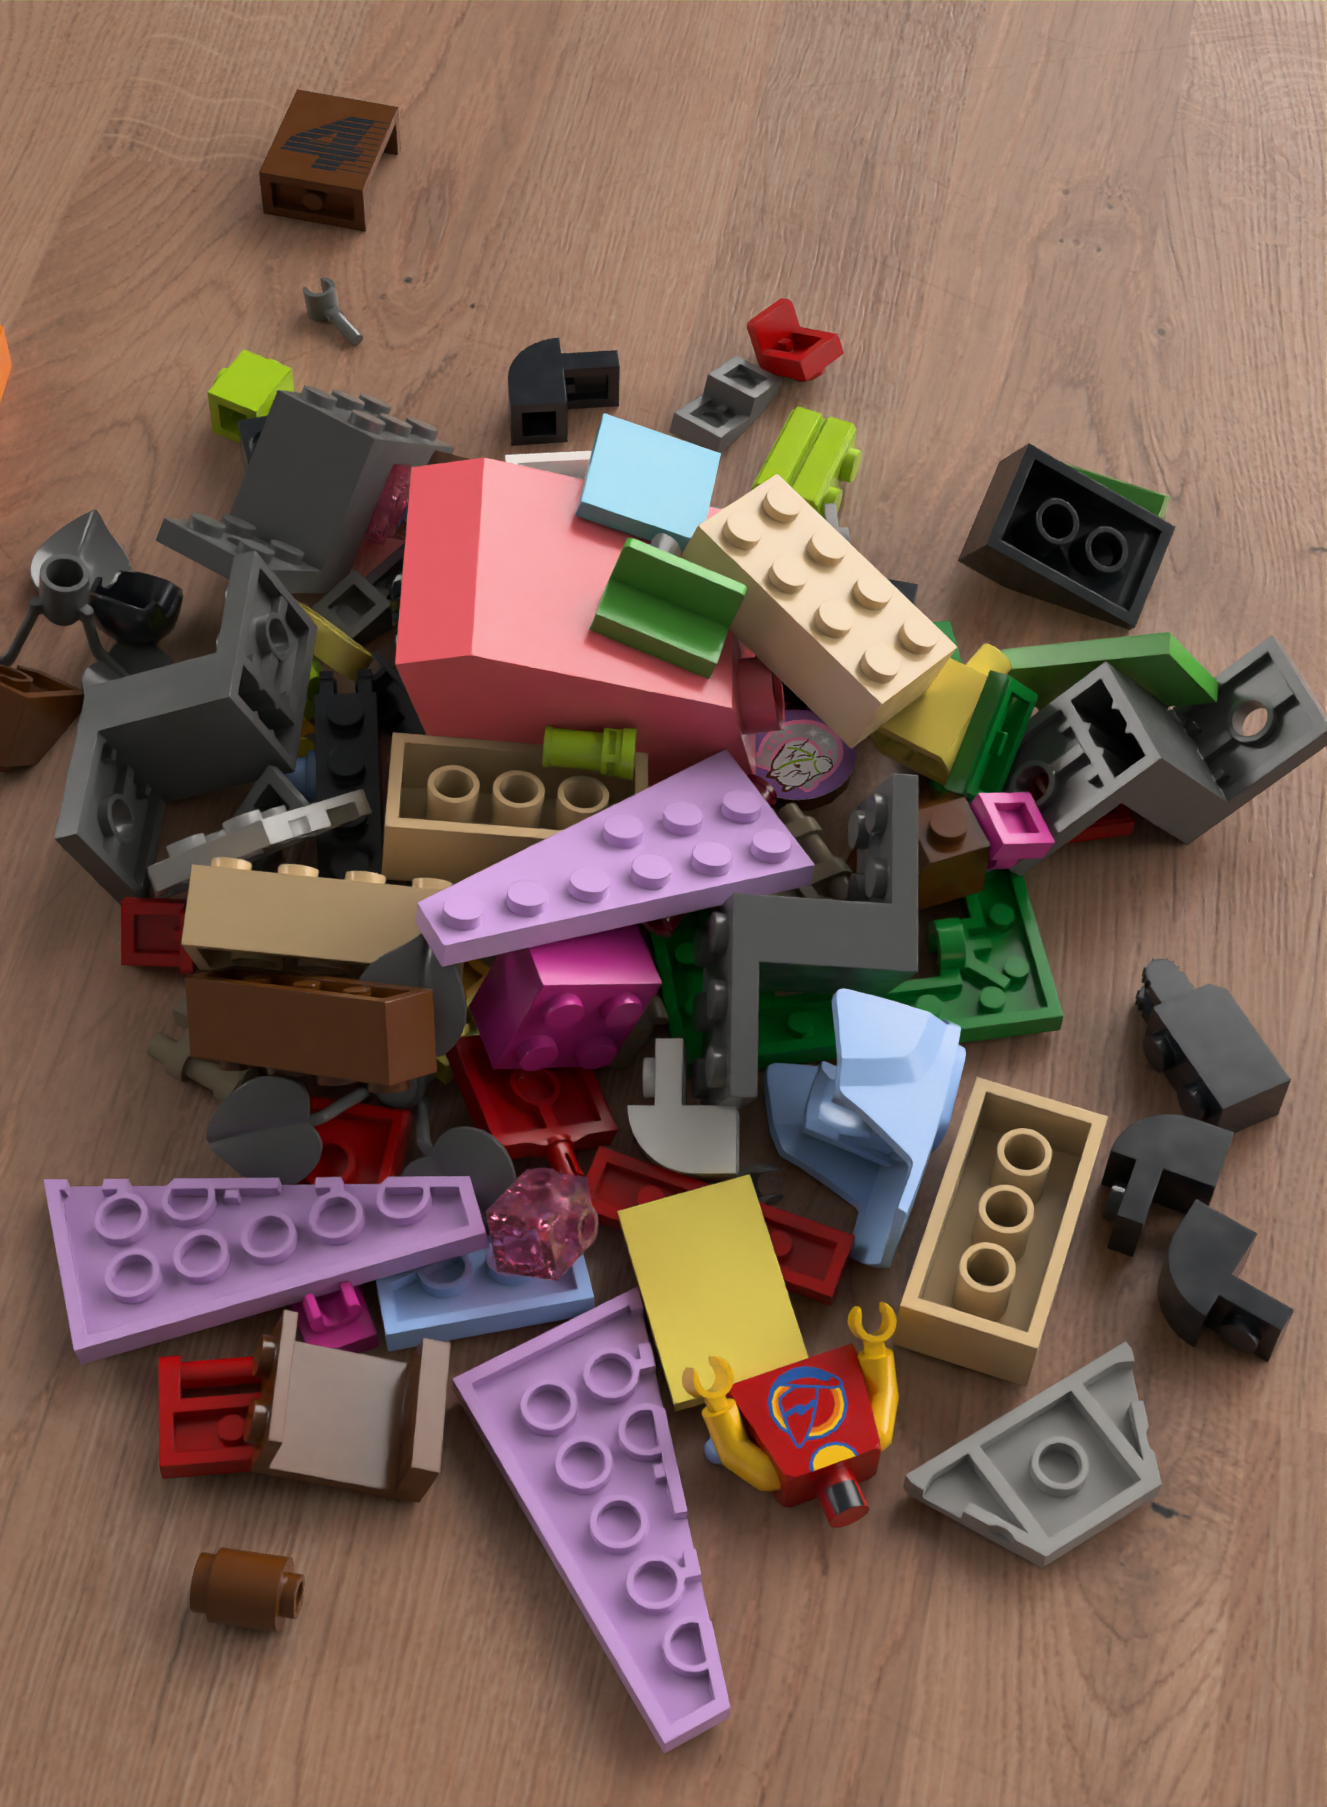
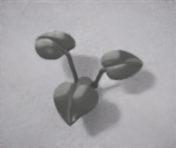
(63, 576)
(268, 1124)

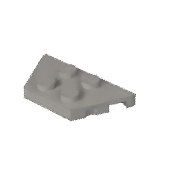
(253, 838)
(1051, 1465)

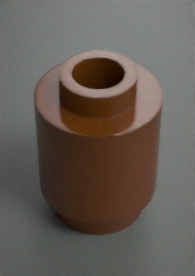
(246, 1589)

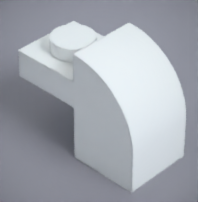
(679, 1136)

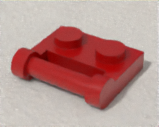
(203, 1432)

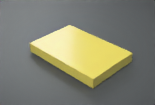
(711, 1285)

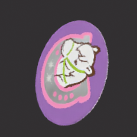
(804, 757)

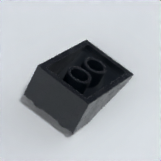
(1066, 539)

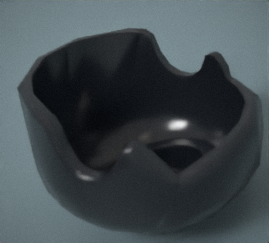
(135, 607)

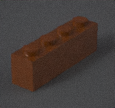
(312, 1026)

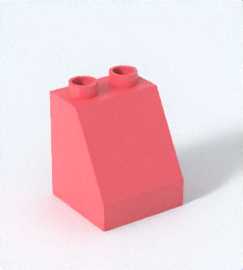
(502, 617)

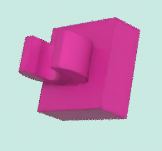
(1011, 827)
(337, 1320)

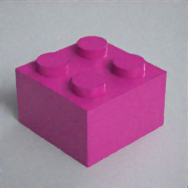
(565, 1001)

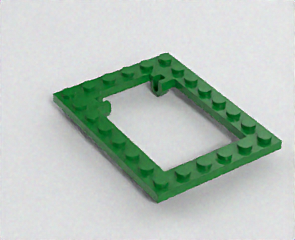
(986, 977)

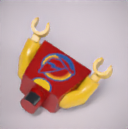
(810, 1423)

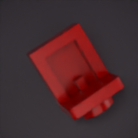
(790, 349)
(154, 933)

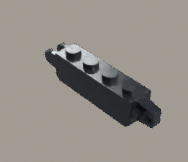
(346, 762)

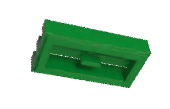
(992, 737)

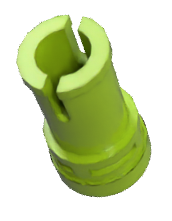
(606, 751)

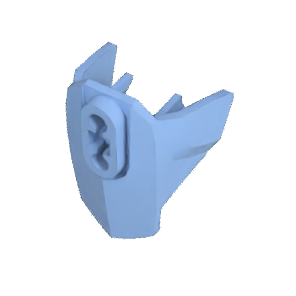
(873, 1115)

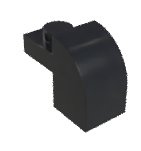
(550, 382)
(1164, 1163)
(1203, 1287)

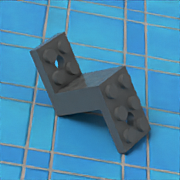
(308, 488)
(187, 730)
(1174, 765)
(808, 943)

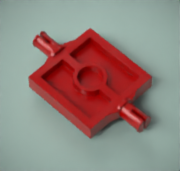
(533, 1111)

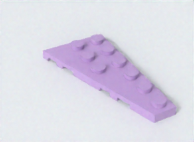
(633, 863)
(222, 1249)
(598, 1478)

